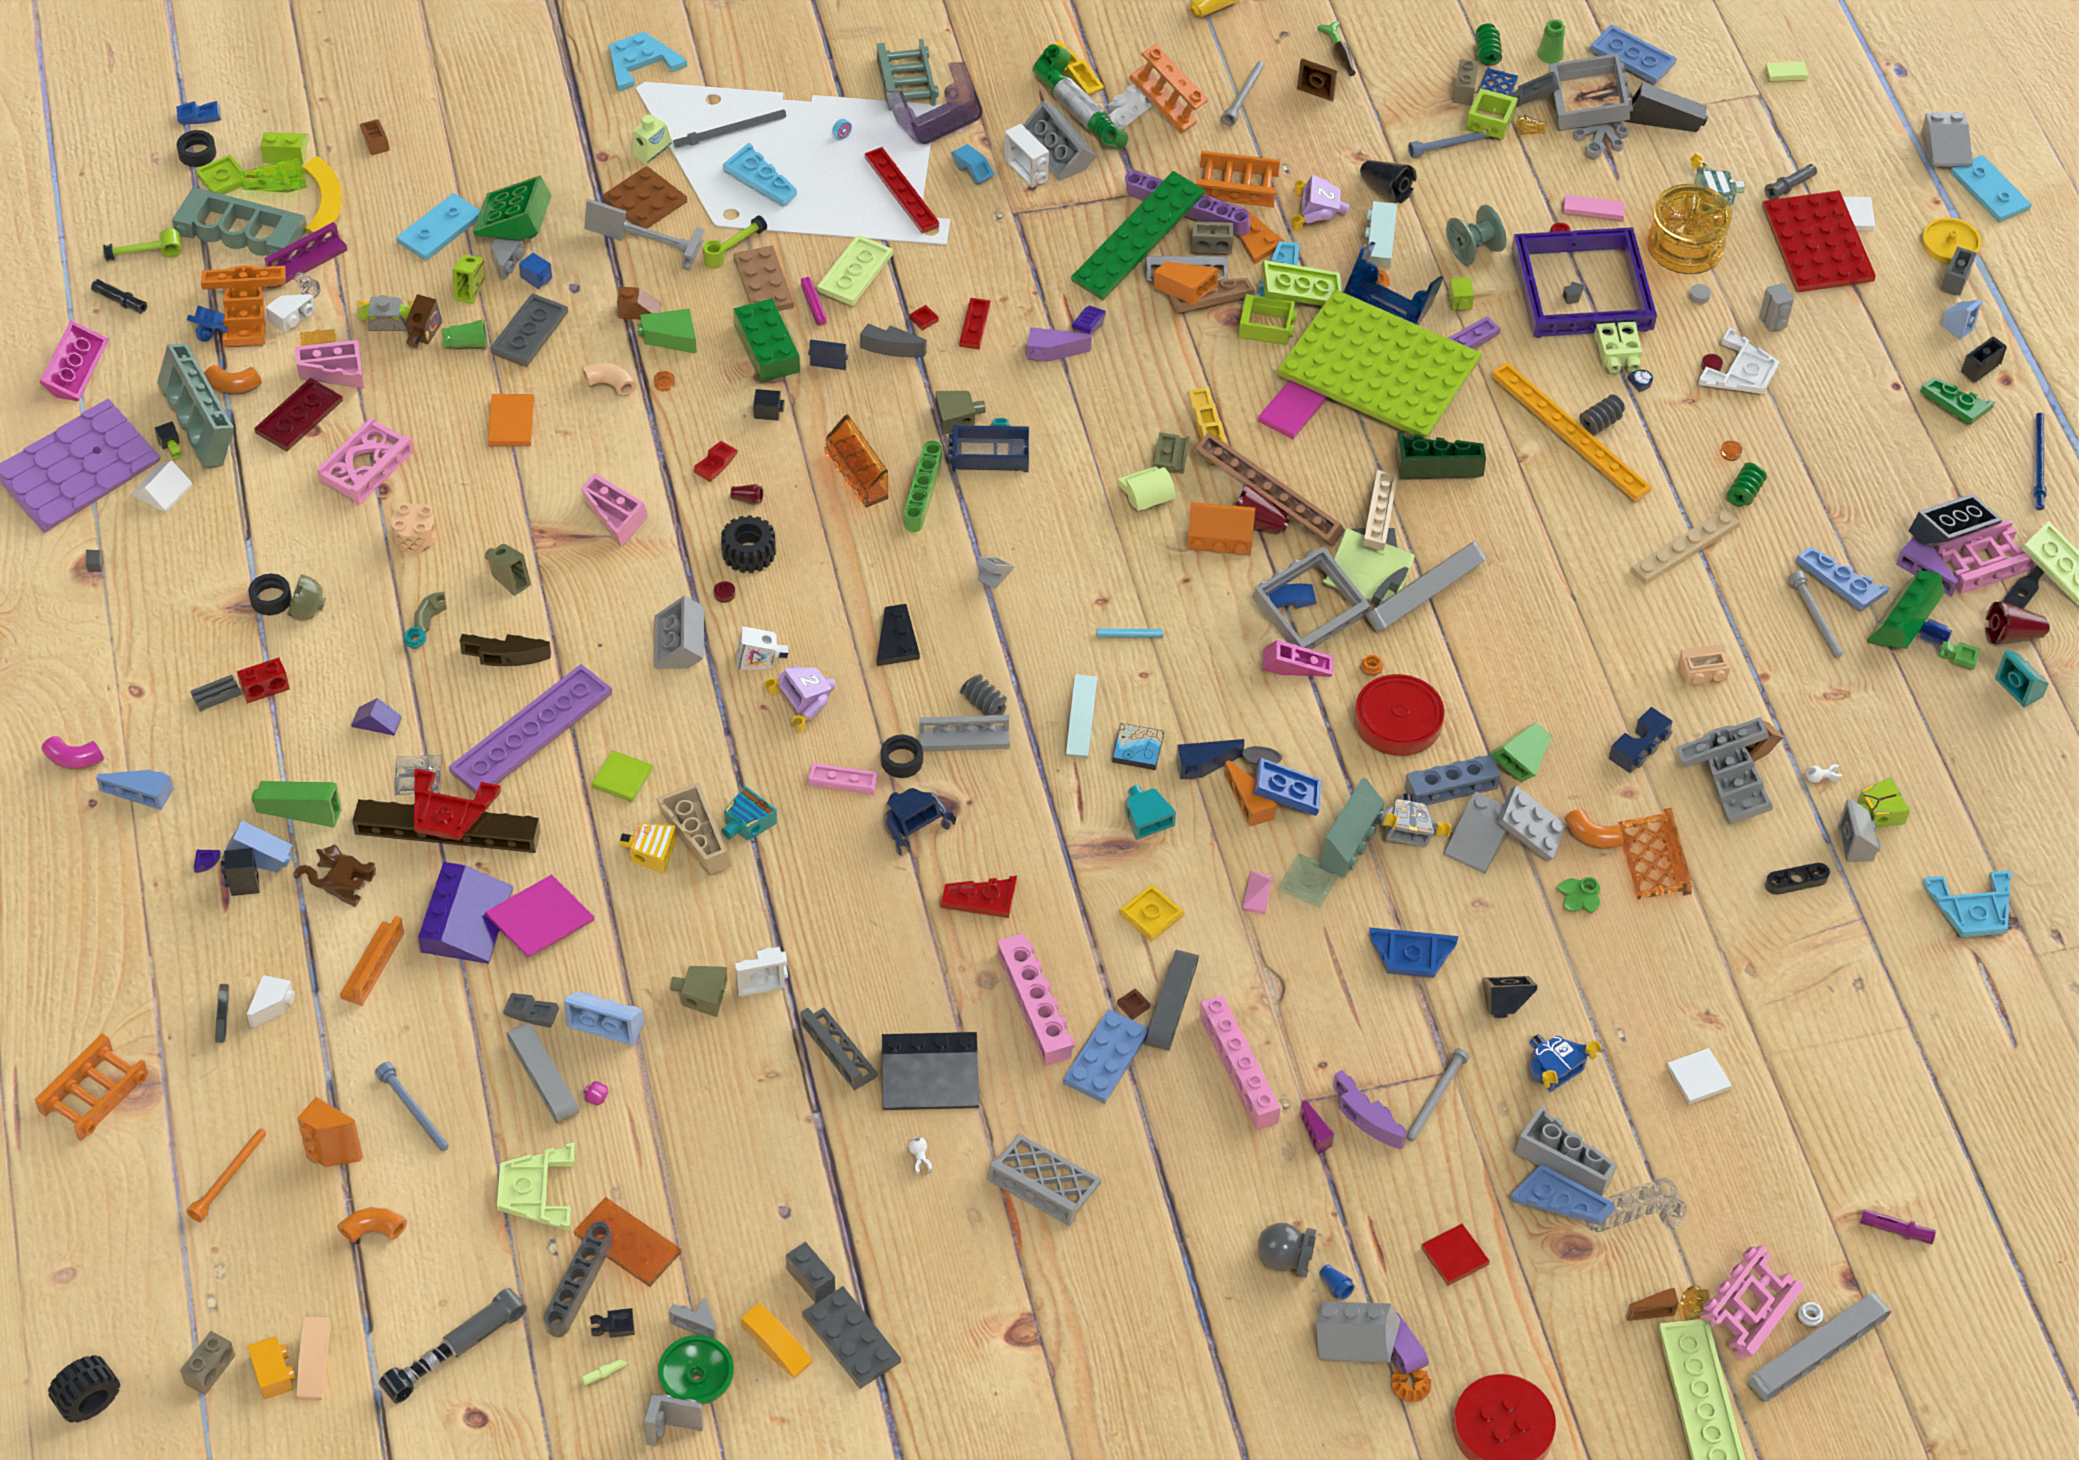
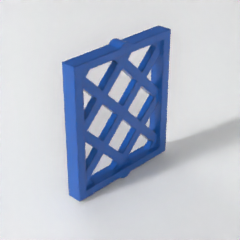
(1501, 74)

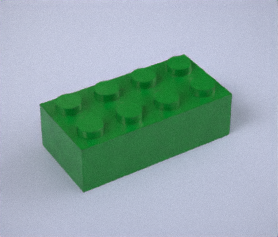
(766, 340)

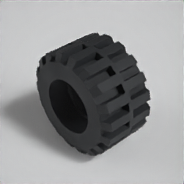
(748, 556)
(84, 1388)

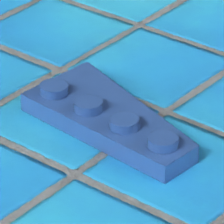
(1851, 586)
(1562, 1196)

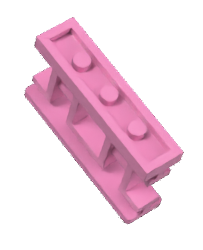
(1991, 570)
(1767, 1312)

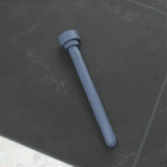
(1417, 148)
(387, 1073)

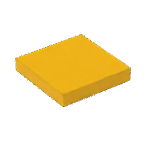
(1151, 912)

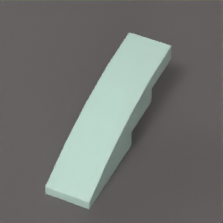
(1081, 716)

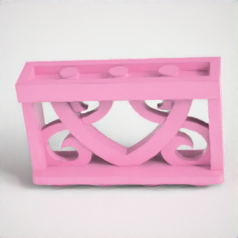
(375, 475)

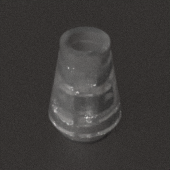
(307, 284)

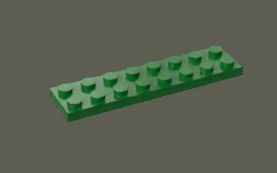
(1138, 235)

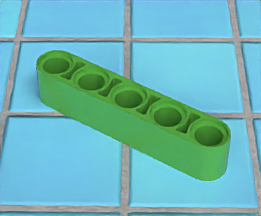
(923, 486)

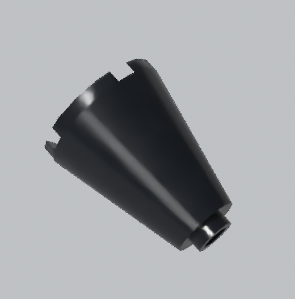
(1390, 178)

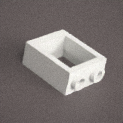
(1026, 155)

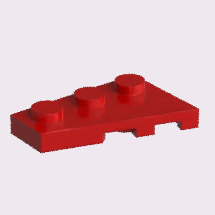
(987, 898)

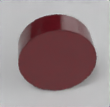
(1712, 361)
(724, 592)

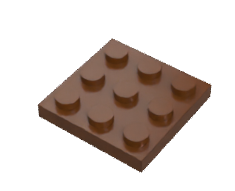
(645, 197)

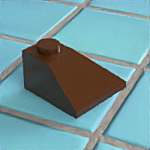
(1317, 80)

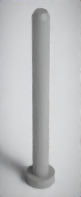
(1460, 1057)

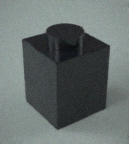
(768, 404)

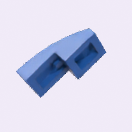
(193, 114)
(1297, 594)

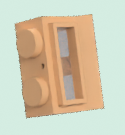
(1704, 664)

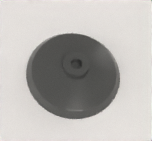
(1253, 754)

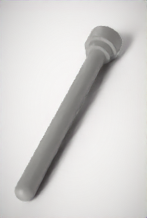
(1231, 115)
(1799, 582)

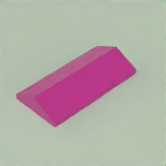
(73, 362)

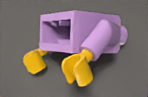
(1319, 202)
(805, 690)

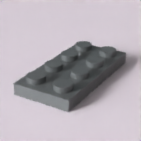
(529, 329)
(851, 1337)

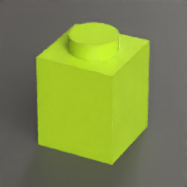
(1461, 294)

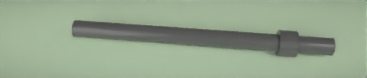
(694, 138)

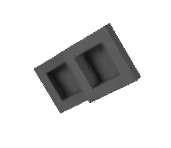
(1392, 583)
(526, 1009)

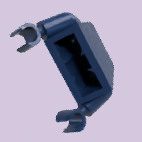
(913, 811)

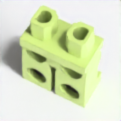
(1618, 348)

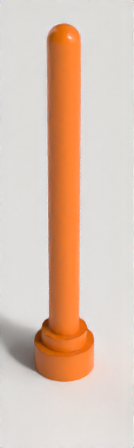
(199, 1209)

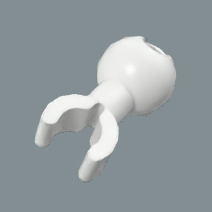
(1816, 774)
(919, 1148)

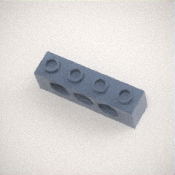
(1453, 780)

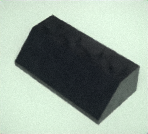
(1952, 520)

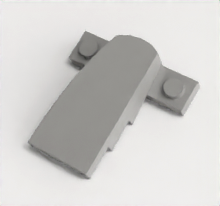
(1732, 767)

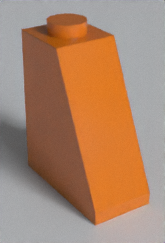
(1185, 281)

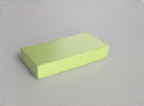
(1786, 71)

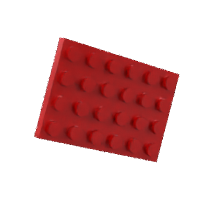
(1818, 241)

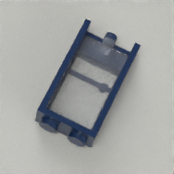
(989, 447)

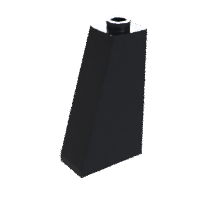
(1666, 110)

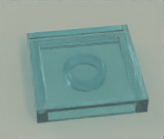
(1308, 881)

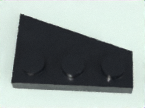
(897, 637)

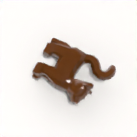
(340, 878)

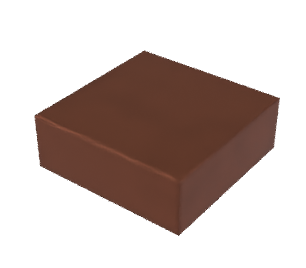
(1133, 1004)

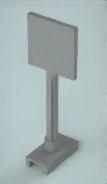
(612, 223)

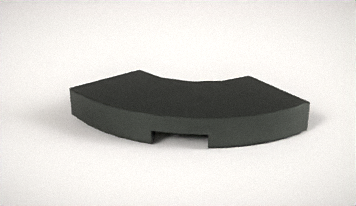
(222, 1010)

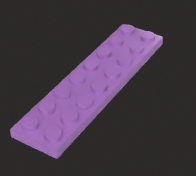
(531, 729)

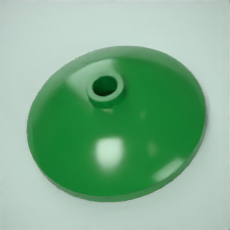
(696, 1357)

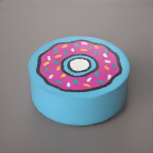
(842, 129)

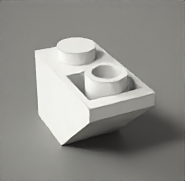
(290, 310)

